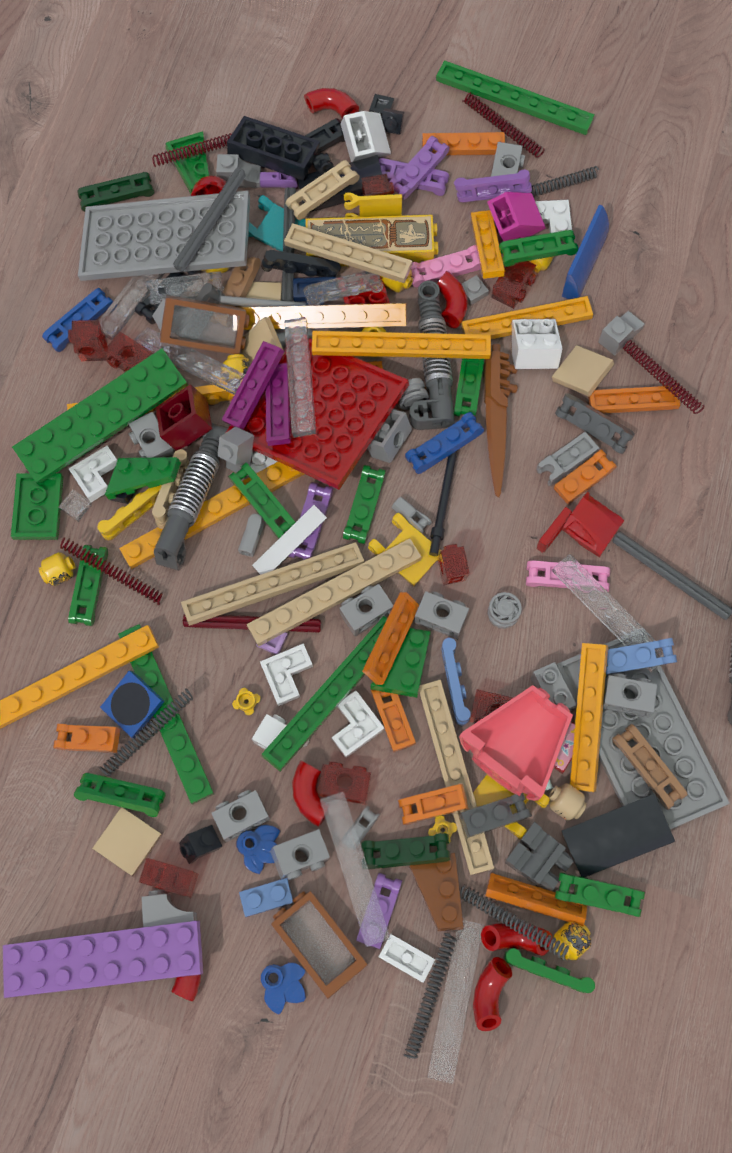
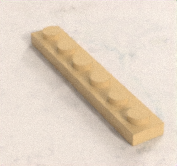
(348, 253)

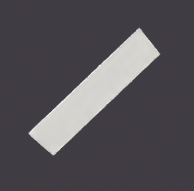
(290, 540)

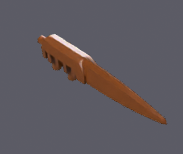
(495, 397)

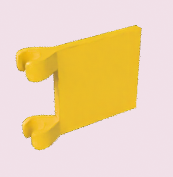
(374, 205)
(422, 544)
(491, 791)

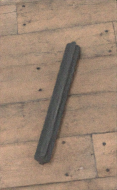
(289, 218)
(209, 219)
(672, 575)

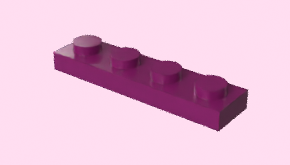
(253, 385)
(278, 407)

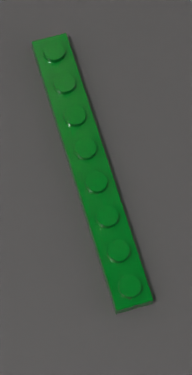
(515, 97)
(322, 703)
(173, 733)

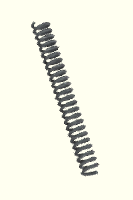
(563, 181)
(146, 738)
(488, 903)
(437, 981)

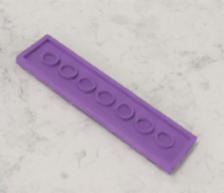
(102, 959)

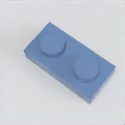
(266, 897)

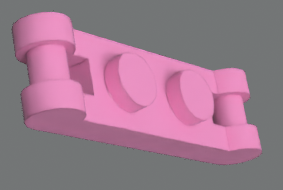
(454, 263)
(552, 580)

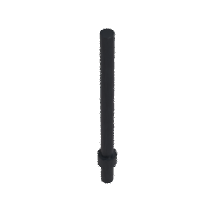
(437, 531)

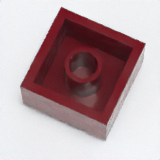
(183, 418)

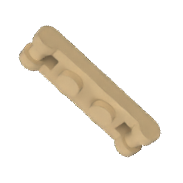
(322, 189)
(168, 491)

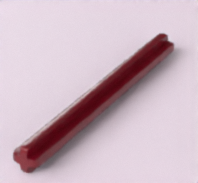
(241, 622)

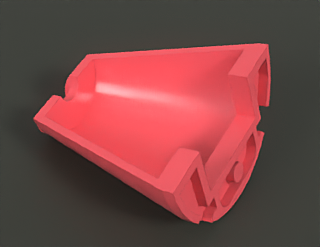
(520, 742)

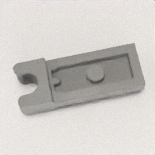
(568, 458)

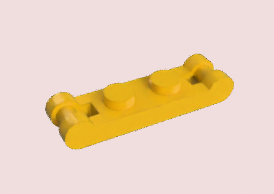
(127, 515)

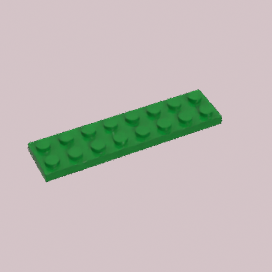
(99, 416)

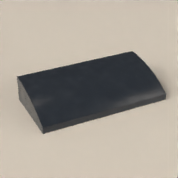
(273, 147)
(364, 168)
(618, 836)

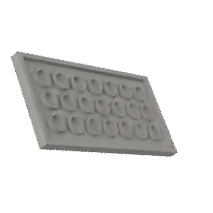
(152, 233)
(667, 734)

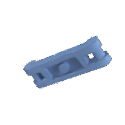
(639, 656)
(457, 691)

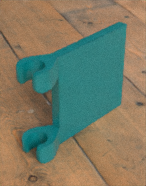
(272, 226)

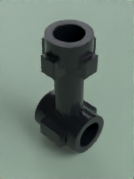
(322, 163)

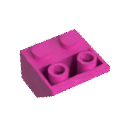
(516, 215)

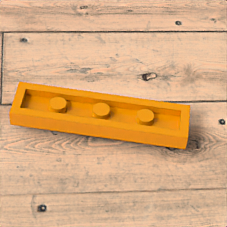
(487, 244)

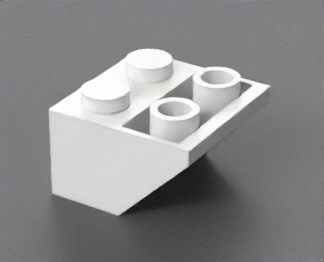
(365, 135)
(536, 344)

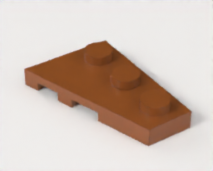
(441, 892)

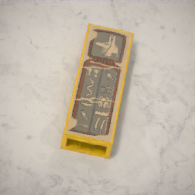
(398, 235)

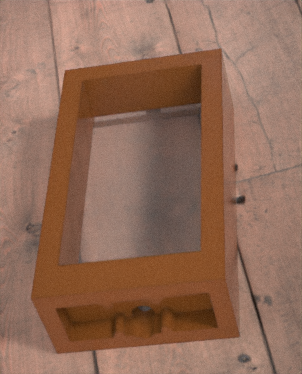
(203, 325)
(318, 943)

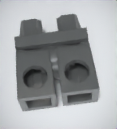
(538, 862)

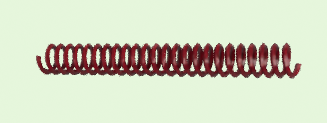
(478, 104)
(223, 143)
(678, 390)
(110, 571)

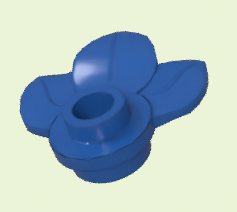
(259, 853)
(286, 988)

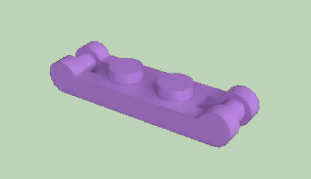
(419, 167)
(395, 168)
(492, 186)
(312, 539)

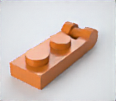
(584, 477)
(394, 720)
(87, 738)
(433, 804)

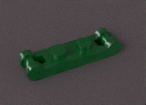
(116, 190)
(406, 851)

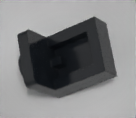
(199, 844)

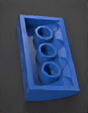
(587, 255)

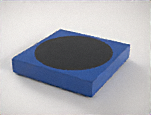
(132, 704)

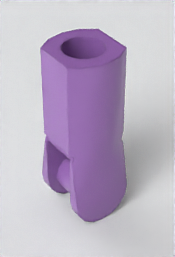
(276, 179)

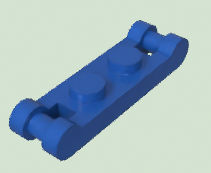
(82, 311)
(444, 443)

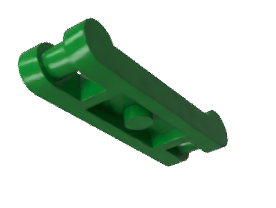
(538, 247)
(468, 386)
(262, 500)
(364, 504)
(87, 588)
(120, 793)
(599, 894)
(558, 975)

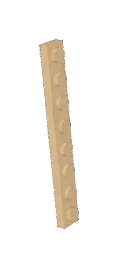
(272, 583)
(333, 592)
(454, 770)

